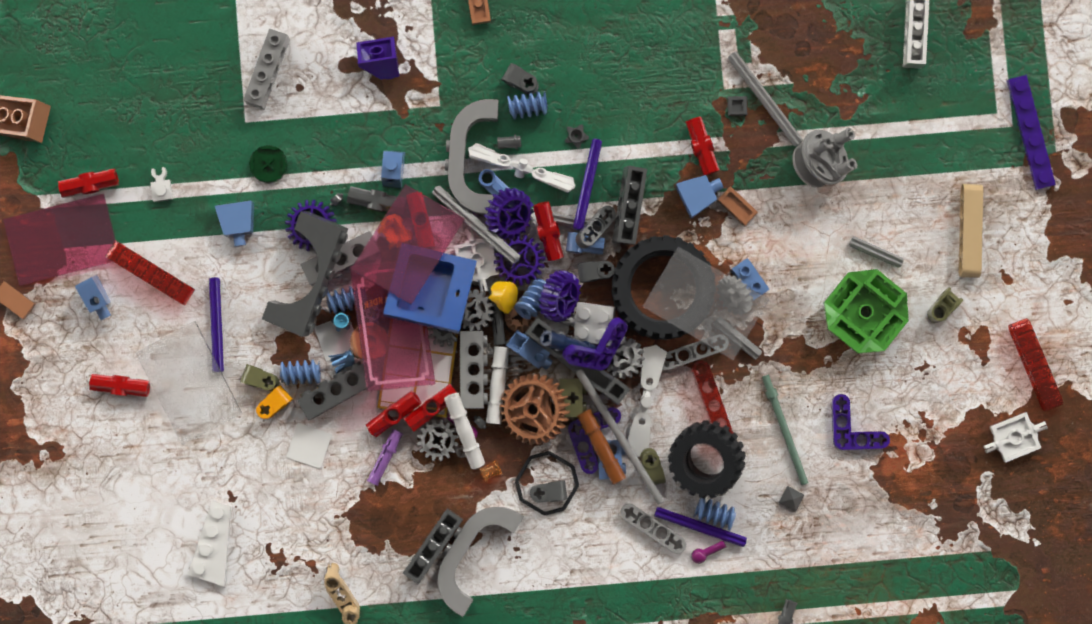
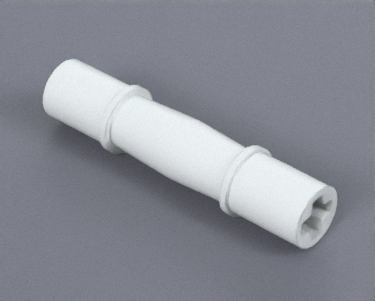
(497, 384)
(464, 430)

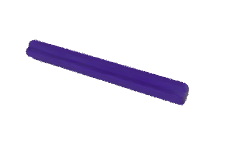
(587, 184)
(216, 321)
(700, 526)

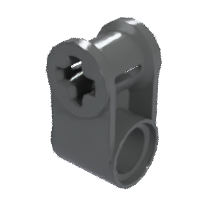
(517, 78)
(592, 271)
(552, 491)

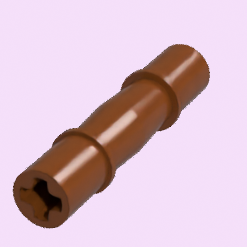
(601, 446)

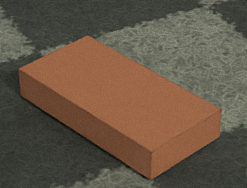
(737, 206)
(15, 300)

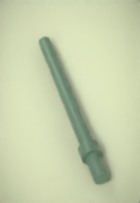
(772, 394)

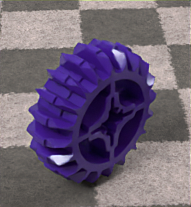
(514, 202)
(312, 208)
(534, 269)
(559, 296)

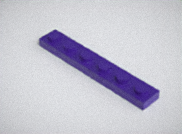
(1031, 132)

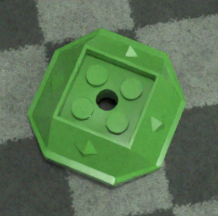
(886, 307)

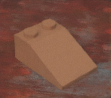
(23, 118)

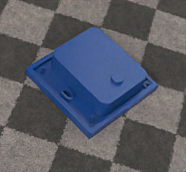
(437, 300)

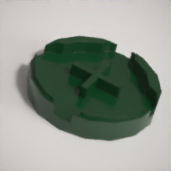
(268, 164)

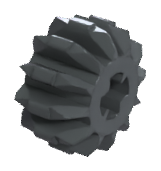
(442, 339)

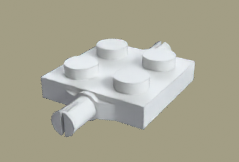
(483, 253)
(591, 321)
(1015, 437)

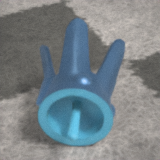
(341, 321)
(343, 360)

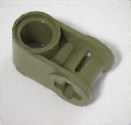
(946, 303)
(256, 377)
(654, 467)

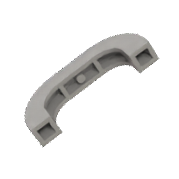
(473, 113)
(451, 594)

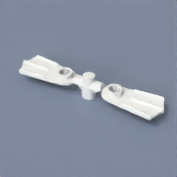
(521, 168)
(652, 368)

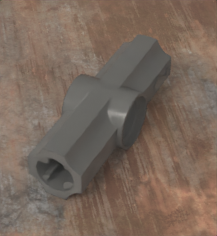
(371, 199)

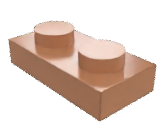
(479, 11)

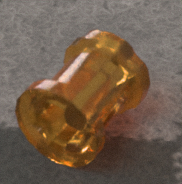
(490, 470)

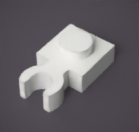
(161, 188)

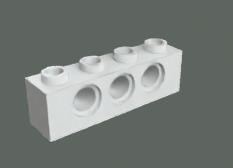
(916, 33)

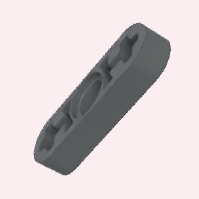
(588, 228)

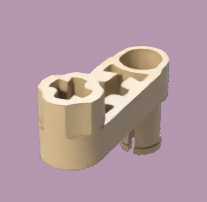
(347, 606)

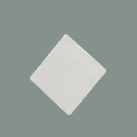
(332, 341)
(309, 445)

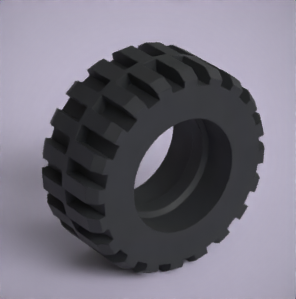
(694, 479)

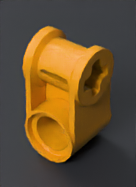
(276, 400)

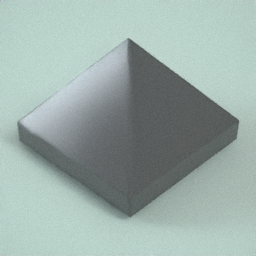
(791, 498)

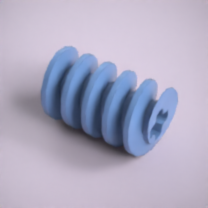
(527, 105)
(340, 300)
(529, 302)
(303, 372)
(715, 512)

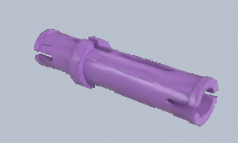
(387, 452)

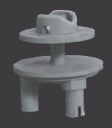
(823, 158)

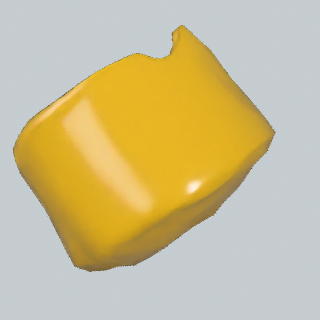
(504, 295)

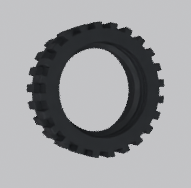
(622, 280)

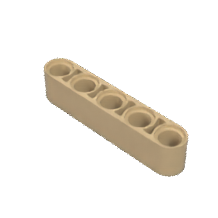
(971, 230)

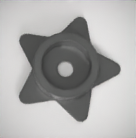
(581, 135)

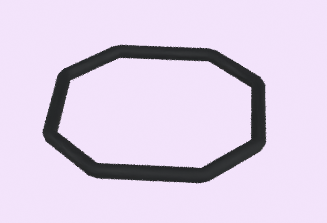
(559, 459)

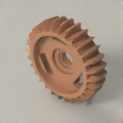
(538, 394)

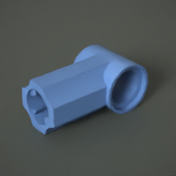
(495, 185)
(596, 248)

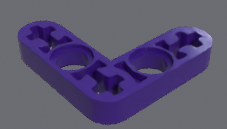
(598, 358)
(851, 436)
(576, 439)

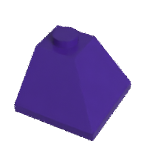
(378, 57)

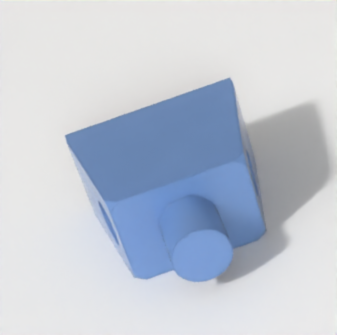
(392, 169)
(698, 193)
(236, 220)
(94, 288)
(529, 350)

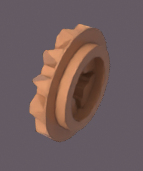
(515, 324)

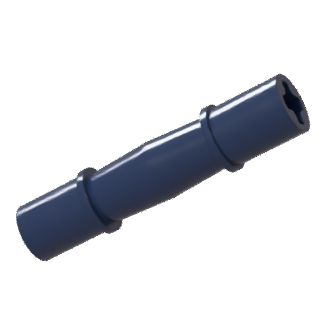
(560, 342)

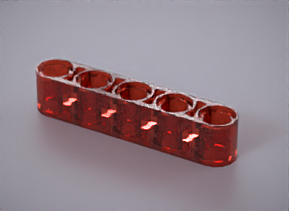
(150, 272)
(1035, 364)
(713, 395)

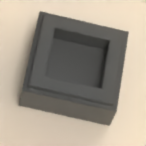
(737, 105)

